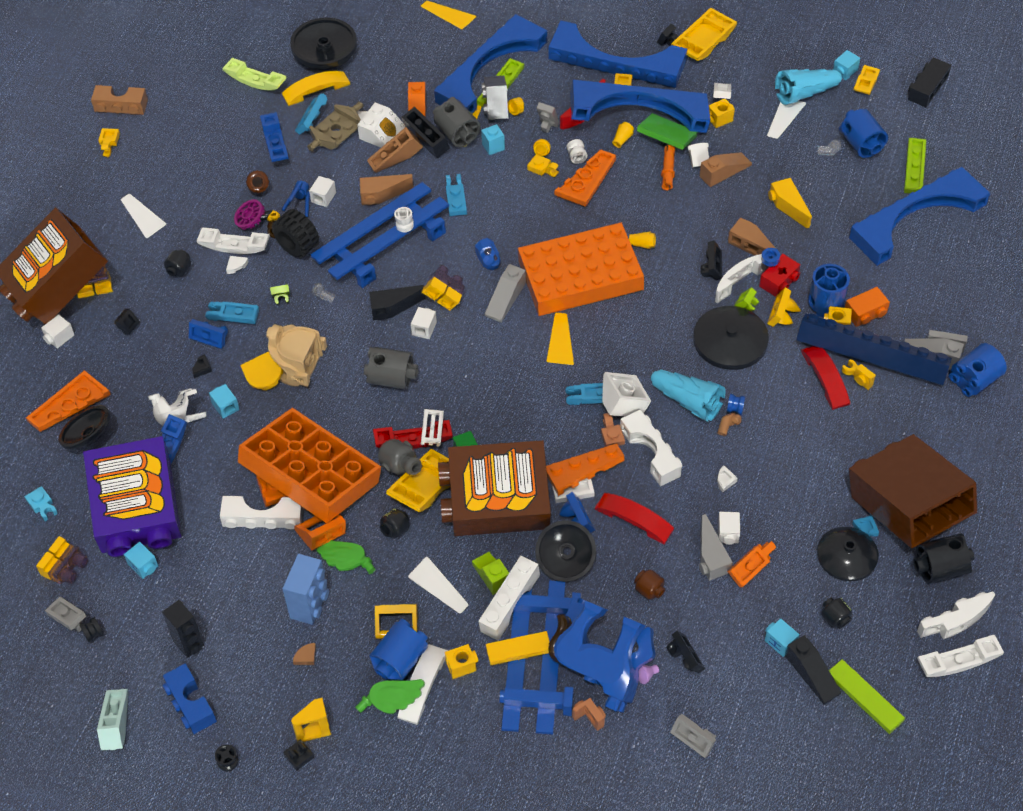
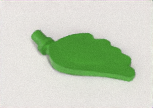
(345, 556)
(392, 695)

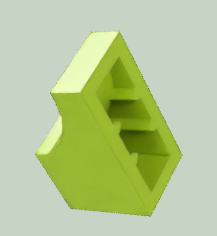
(491, 571)

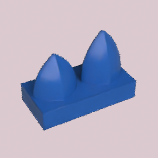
(207, 333)
(575, 507)

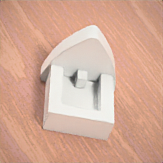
(698, 153)

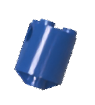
(863, 133)
(828, 288)
(978, 369)
(398, 651)

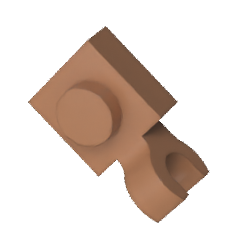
(611, 434)

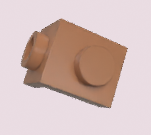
(594, 714)

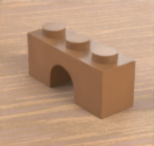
(130, 103)

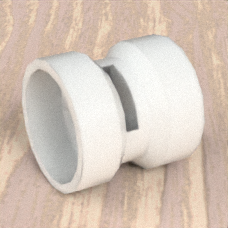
(577, 151)
(404, 219)

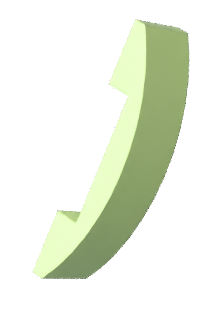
(253, 78)

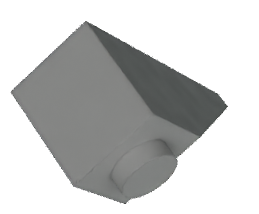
(506, 292)
(940, 345)
(713, 556)

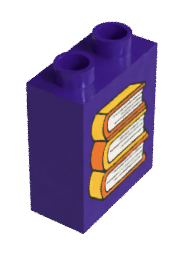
(132, 496)

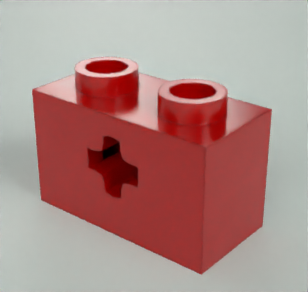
(780, 276)

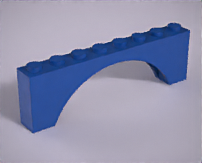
(514, 36)
(659, 68)
(687, 107)
(954, 189)

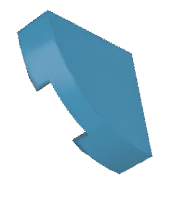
(866, 525)

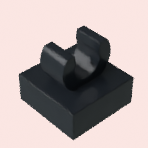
(668, 35)
(126, 321)
(298, 754)

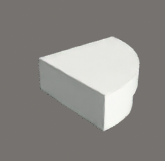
(236, 263)
(725, 479)

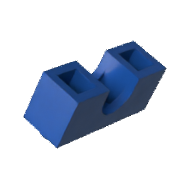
(197, 713)

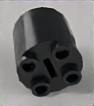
(943, 558)

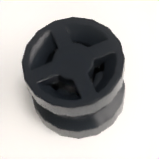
(91, 629)
(223, 753)

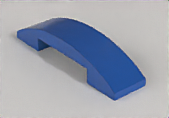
(274, 137)
(173, 433)

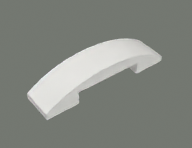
(233, 244)
(736, 273)
(962, 658)
(426, 669)

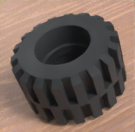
(295, 233)

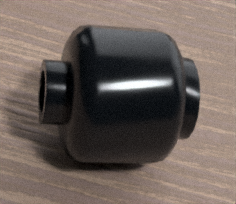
(177, 263)
(394, 523)
(836, 612)

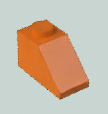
(417, 96)

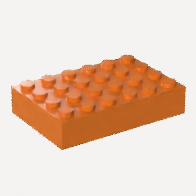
(580, 269)
(309, 464)

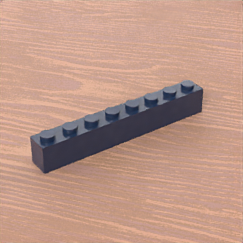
(874, 348)

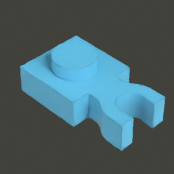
(41, 502)

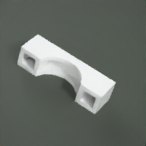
(638, 429)
(238, 514)
(498, 613)

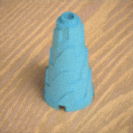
(804, 83)
(691, 393)

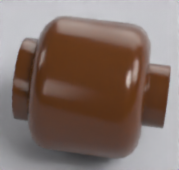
(257, 181)
(649, 584)

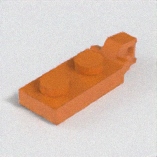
(751, 563)

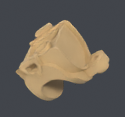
(295, 352)

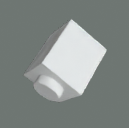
(322, 191)
(423, 322)
(57, 331)
(729, 527)

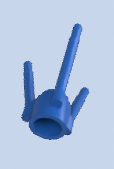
(300, 191)

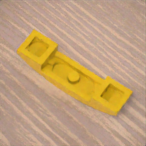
(313, 83)

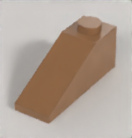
(398, 149)
(722, 167)
(382, 188)
(748, 237)

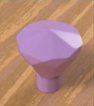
(647, 672)

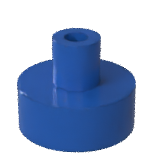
(770, 257)

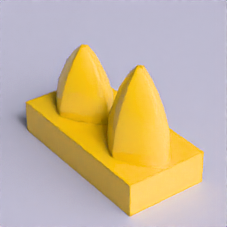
(782, 303)

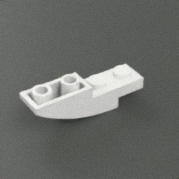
(963, 616)

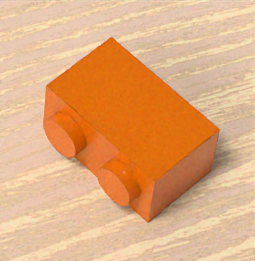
(867, 306)

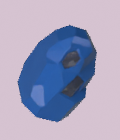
(487, 254)

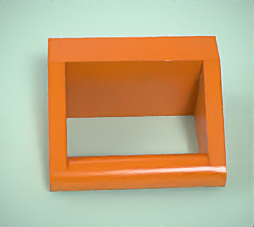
(322, 534)

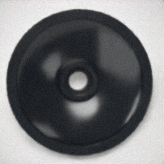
(85, 427)
(551, 547)
(846, 562)

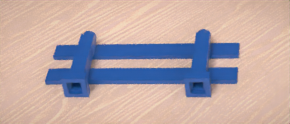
(354, 262)
(547, 698)

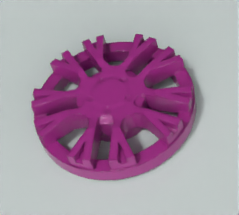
(250, 215)

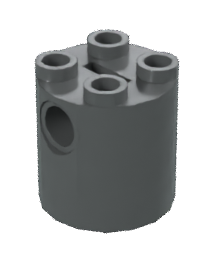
(456, 122)
(390, 368)

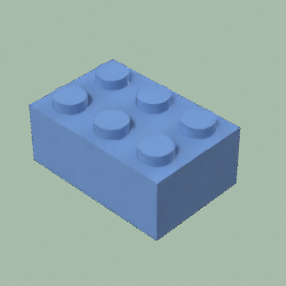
(305, 589)

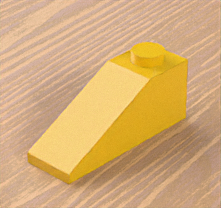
(789, 201)

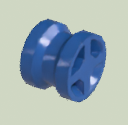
(735, 404)

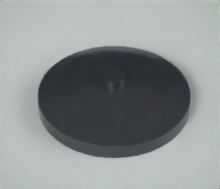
(323, 43)
(730, 337)

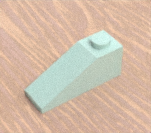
(113, 720)

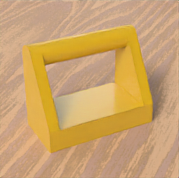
(391, 609)
(316, 716)

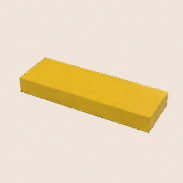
(518, 648)

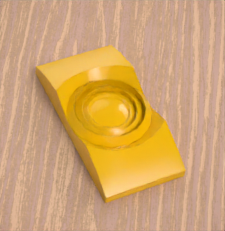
(705, 34)
(423, 488)

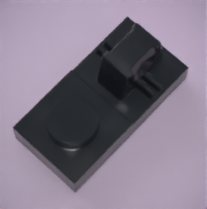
(714, 264)
(681, 646)

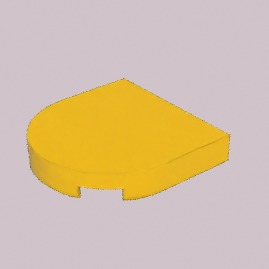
(262, 372)

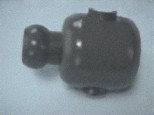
(399, 457)

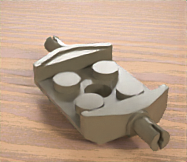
(341, 118)

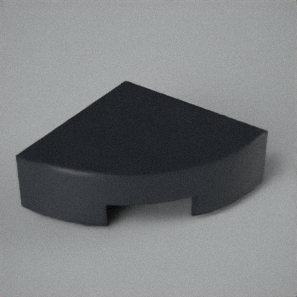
(201, 367)

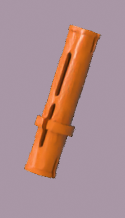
(668, 167)

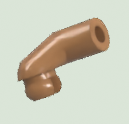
(726, 421)

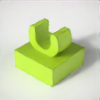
(280, 291)
(746, 299)

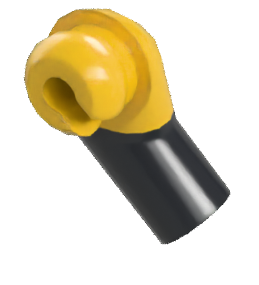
(270, 215)

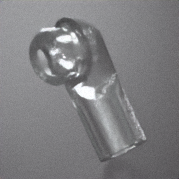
(831, 149)
(318, 290)

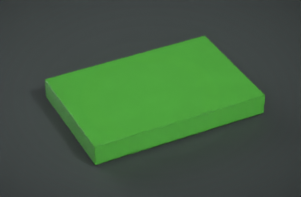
(666, 131)

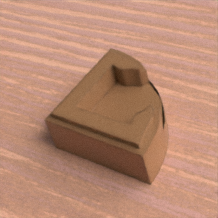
(305, 655)

